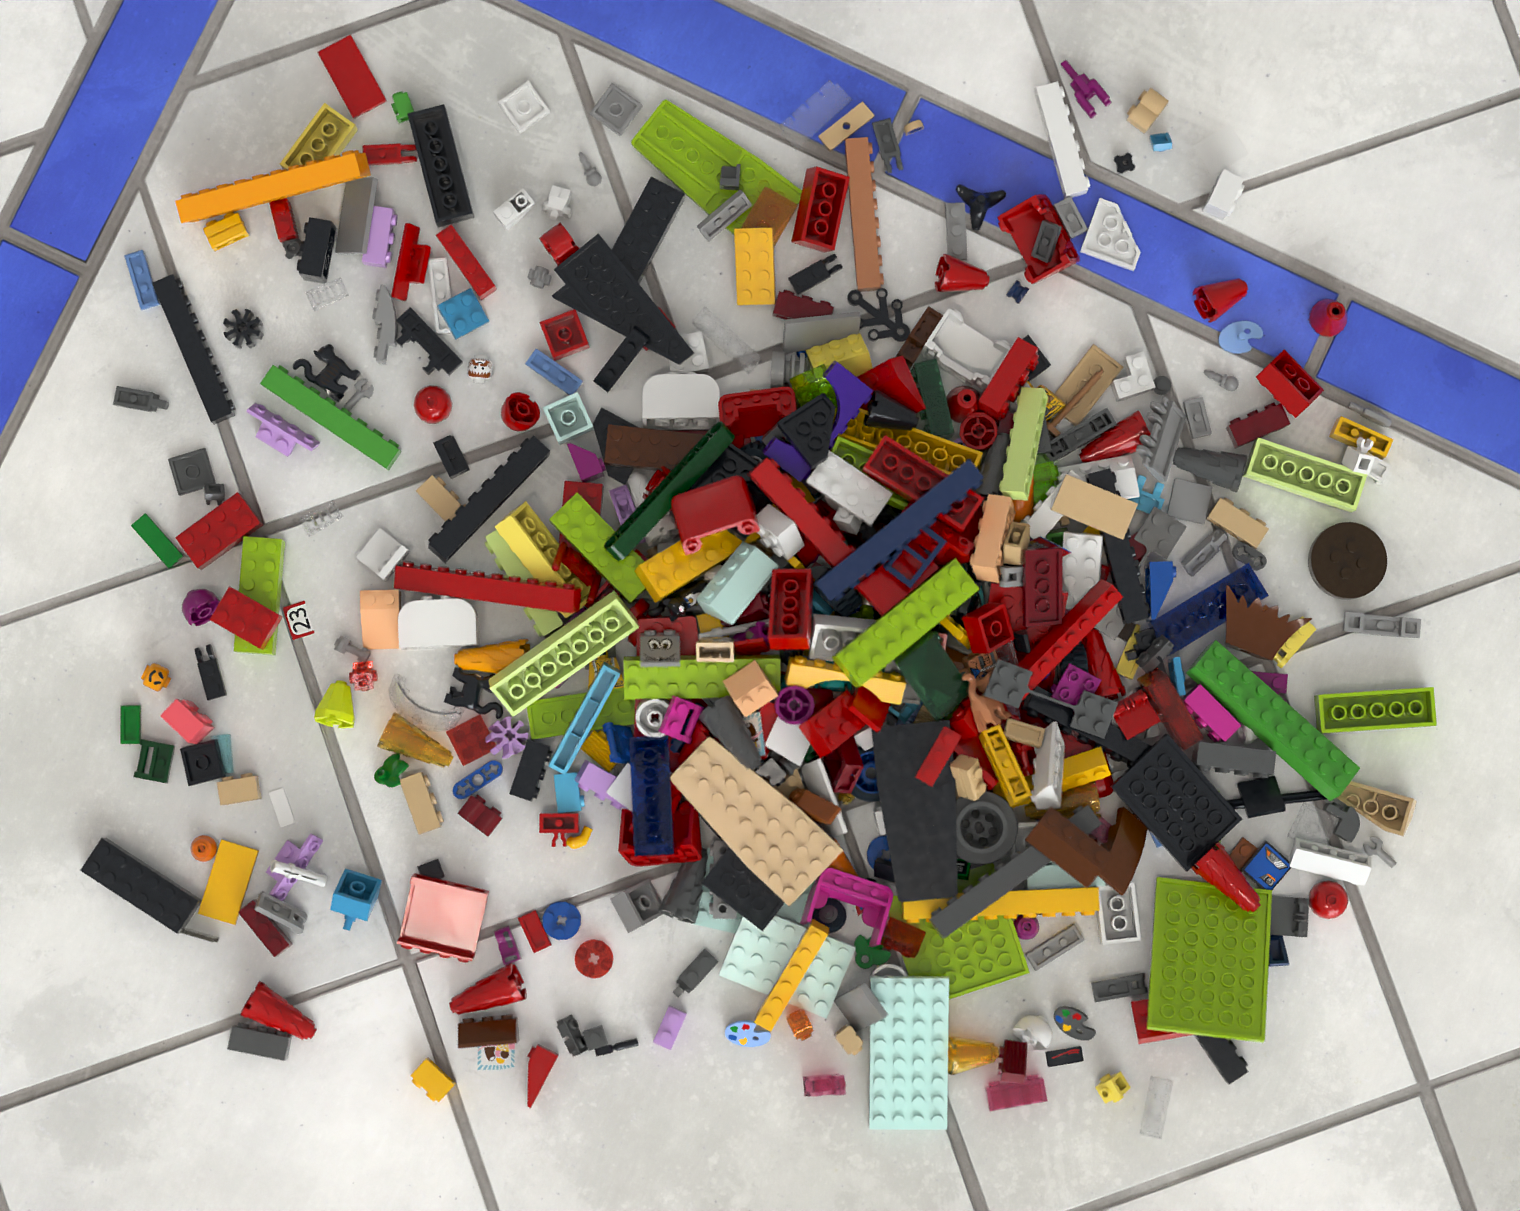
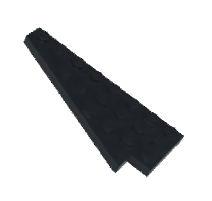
(609, 294)

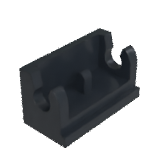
(451, 456)

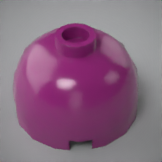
(199, 606)
(794, 705)

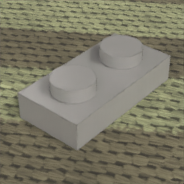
(1070, 217)
(1197, 417)

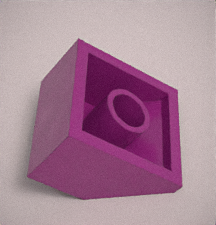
(587, 463)

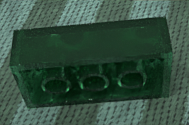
(930, 386)

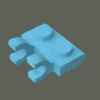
(1146, 500)

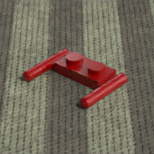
(579, 567)

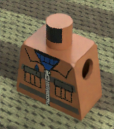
(979, 664)

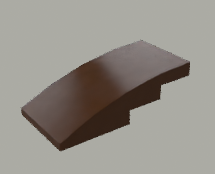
(1126, 843)

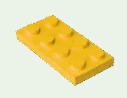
(755, 266)

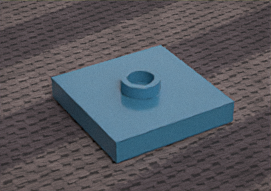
(1176, 675)

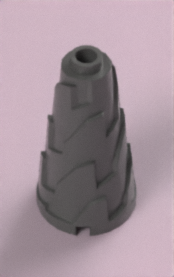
(993, 467)
(1219, 467)
(727, 725)
(685, 891)

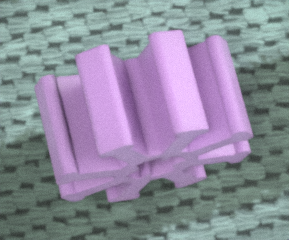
(504, 728)

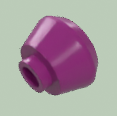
(1030, 932)

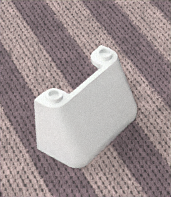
(964, 351)

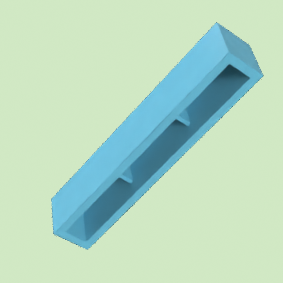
(584, 718)

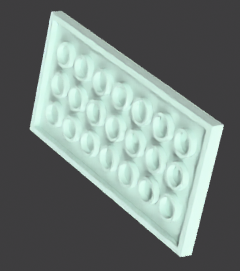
(909, 1053)

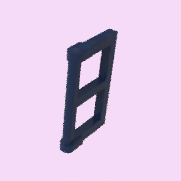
(888, 566)

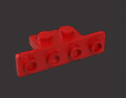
(411, 262)
(953, 539)

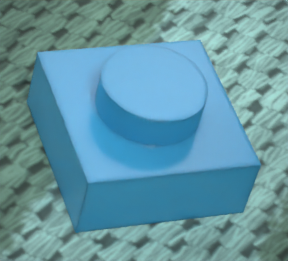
(1161, 142)

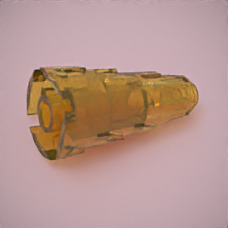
(412, 742)
(1070, 800)

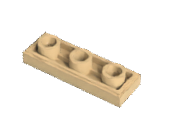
(854, 119)

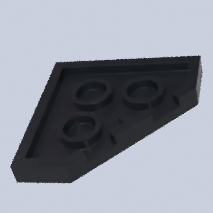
(600, 426)
(810, 429)

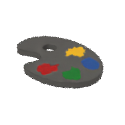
(1071, 1019)

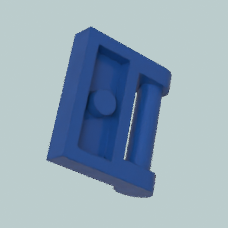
(618, 742)

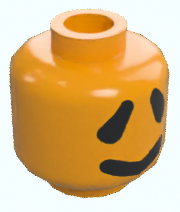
(156, 677)

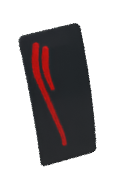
(1064, 1056)

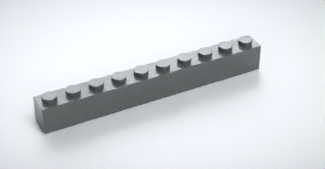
(1002, 881)

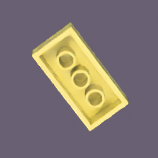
(323, 137)

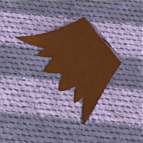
(1257, 631)

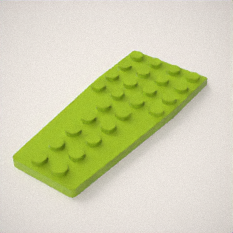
(693, 158)

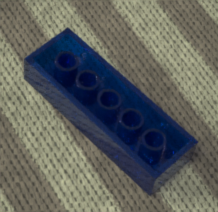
(1207, 608)
(651, 796)

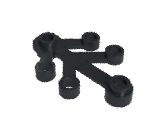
(881, 317)

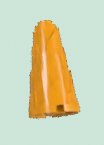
(491, 657)

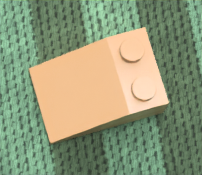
(380, 618)

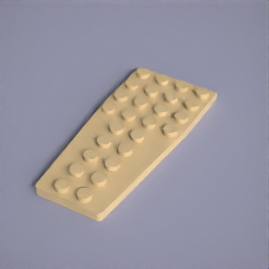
(756, 820)

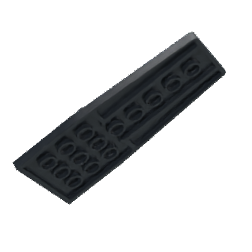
(915, 815)

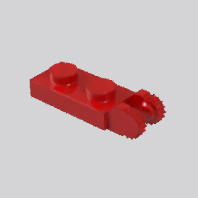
(388, 154)

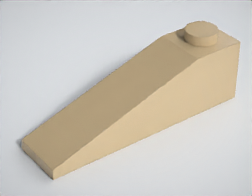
(1381, 807)

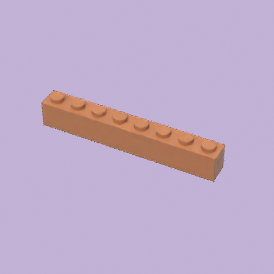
(862, 214)

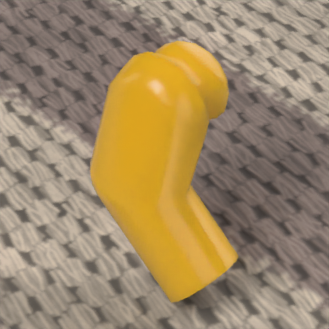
(581, 840)

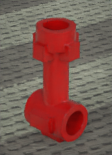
(1021, 749)

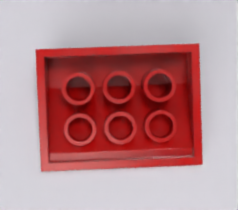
(896, 381)

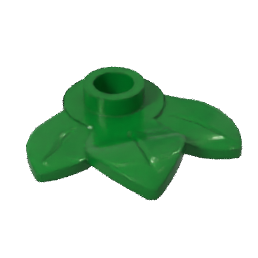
(390, 771)
(876, 954)

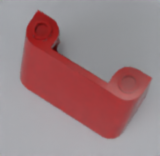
(1024, 225)
(755, 411)
(714, 510)
(685, 837)

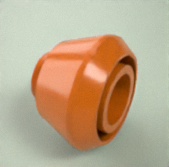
(206, 853)

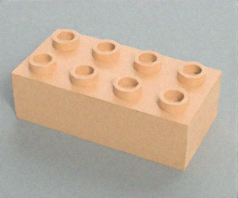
(993, 529)

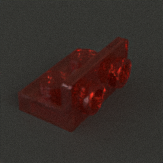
(902, 938)

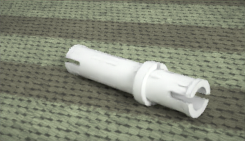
(291, 871)

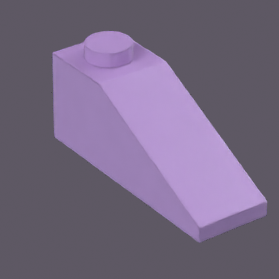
(623, 504)

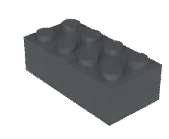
(1233, 758)

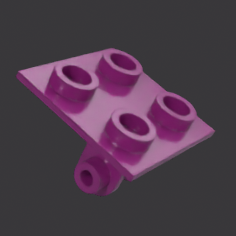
(1072, 685)

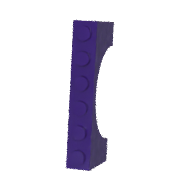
(850, 396)

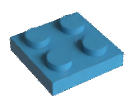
(463, 313)

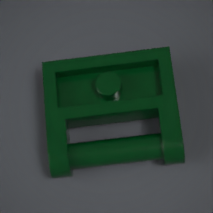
(160, 761)

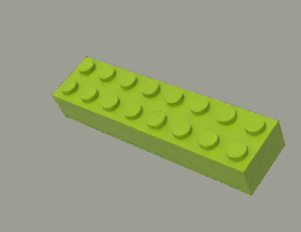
(905, 623)
(691, 678)

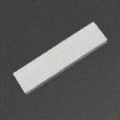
(440, 290)

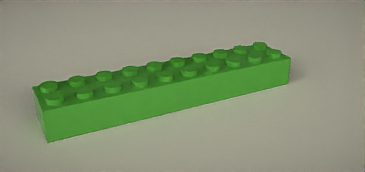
(1273, 720)

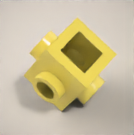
(1110, 1090)

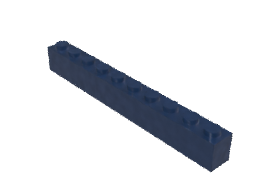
(899, 530)

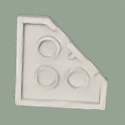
(1110, 237)

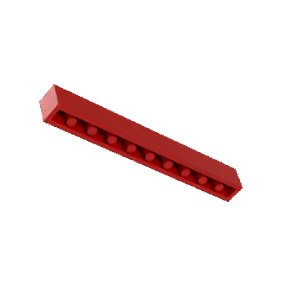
(487, 588)

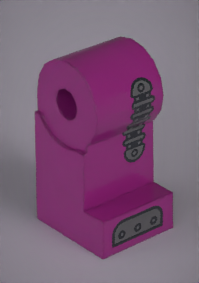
(507, 945)

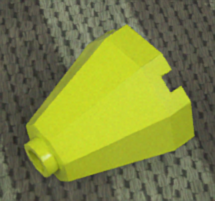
(336, 706)

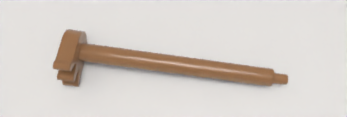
(1051, 426)

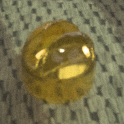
(846, 798)

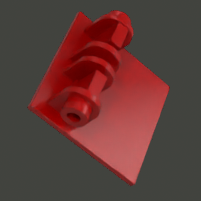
(1135, 714)

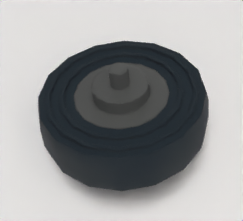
(831, 915)

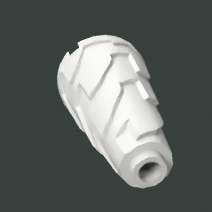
(666, 527)

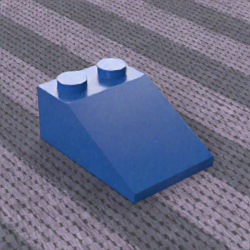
(1157, 584)

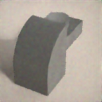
(1348, 821)

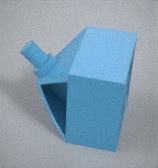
(355, 896)

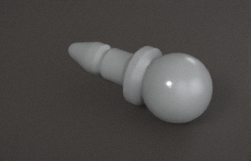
(593, 177)
(1229, 382)

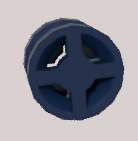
(1017, 292)

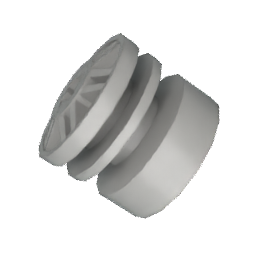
(784, 370)

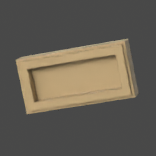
(1023, 733)

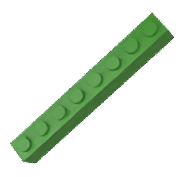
(330, 417)

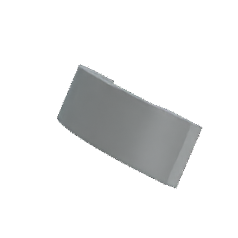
(1382, 625)

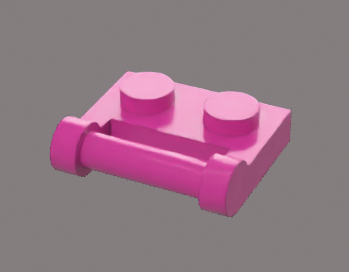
(676, 716)

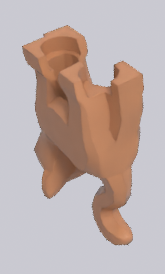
(984, 708)

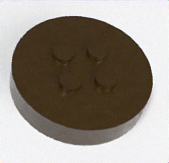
(1347, 560)

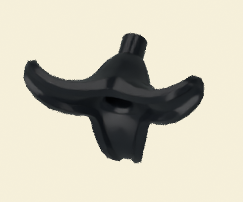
(979, 203)

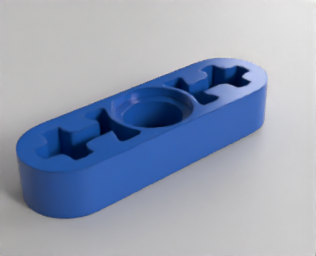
(462, 783)

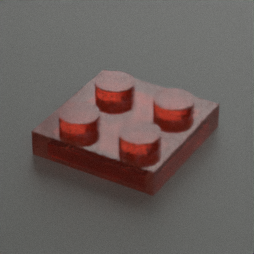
(470, 740)

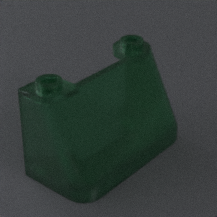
(933, 675)

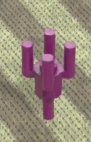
(1085, 90)

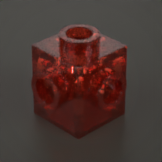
(363, 676)

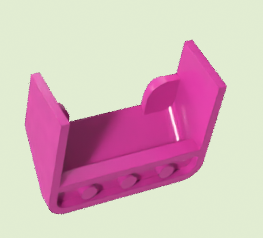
(871, 896)

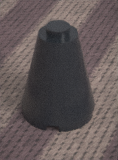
(889, 413)

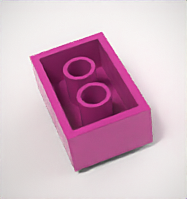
(1210, 714)

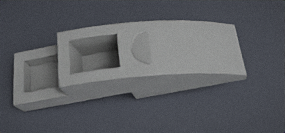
(385, 317)

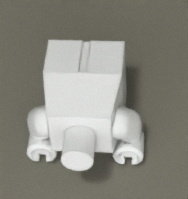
(558, 203)

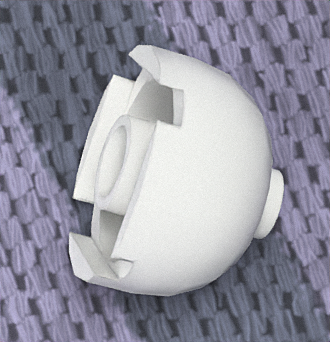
(1034, 1031)

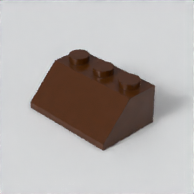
(488, 1031)

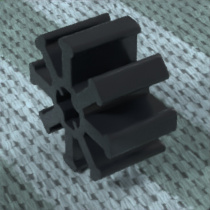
(250, 325)

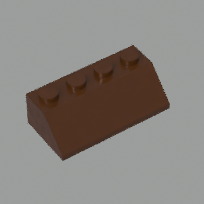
(1069, 847)

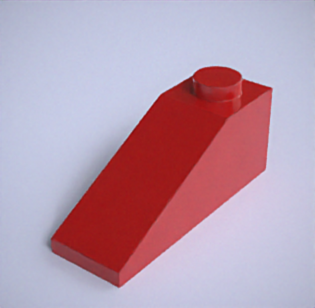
(539, 1067)

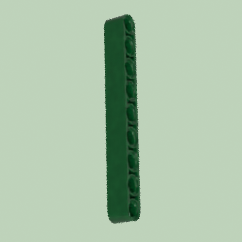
(675, 483)

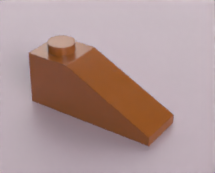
(814, 806)

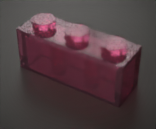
(1013, 1095)

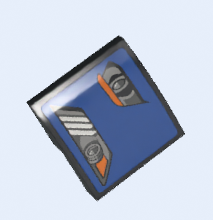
(1266, 866)

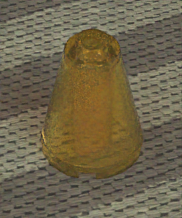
(969, 1054)

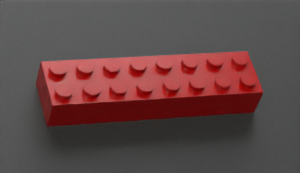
(792, 504)

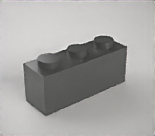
(259, 1041)

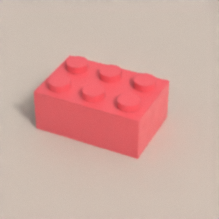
(187, 721)

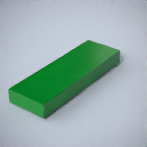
(157, 541)

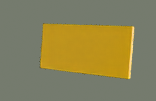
(228, 882)

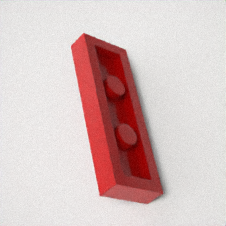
(938, 756)

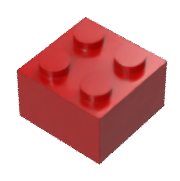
(564, 335)
(988, 628)

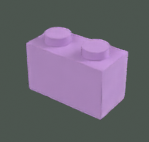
(670, 1027)

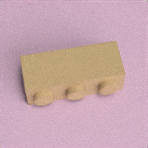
(441, 500)
(1237, 522)
(421, 803)

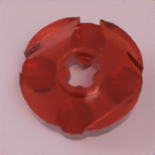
(584, 953)

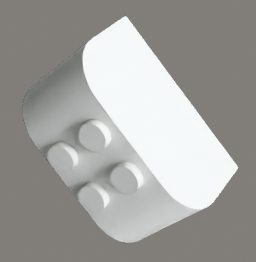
(680, 402)
(438, 624)

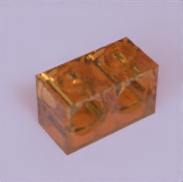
(800, 1024)

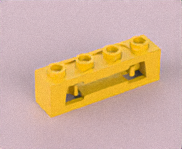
(1005, 765)

